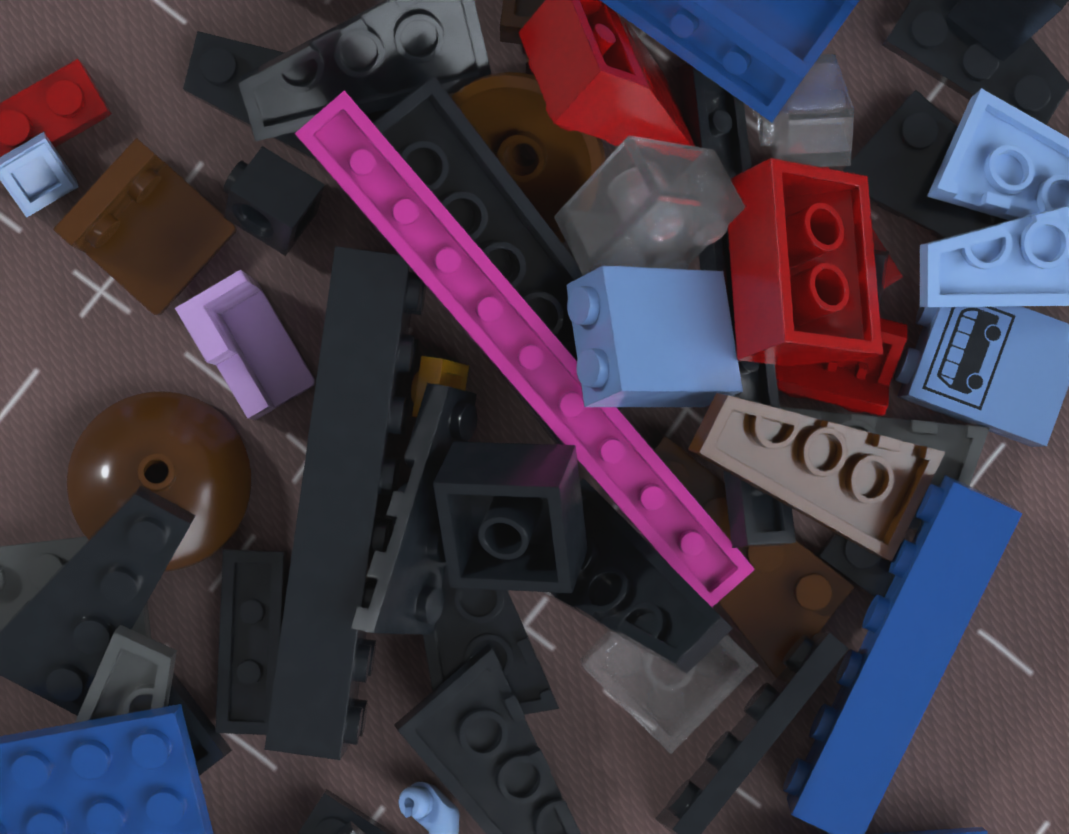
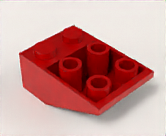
(599, 74)

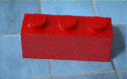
(803, 266)

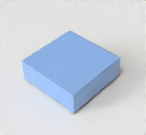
(36, 174)

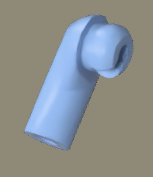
(429, 808)

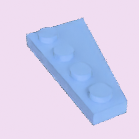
(1003, 162)
(1000, 264)

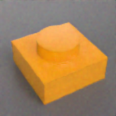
(437, 372)

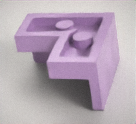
(247, 343)

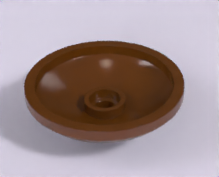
(512, 111)
(172, 429)

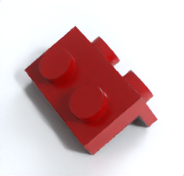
(852, 384)

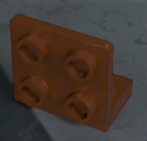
(146, 227)

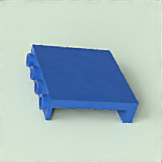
(743, 45)

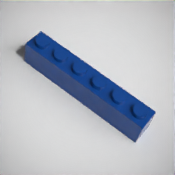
(901, 657)

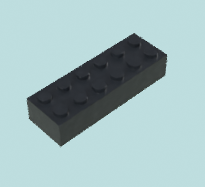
(486, 203)

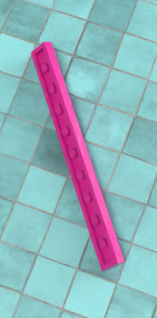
(521, 346)

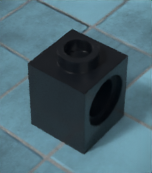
(272, 199)

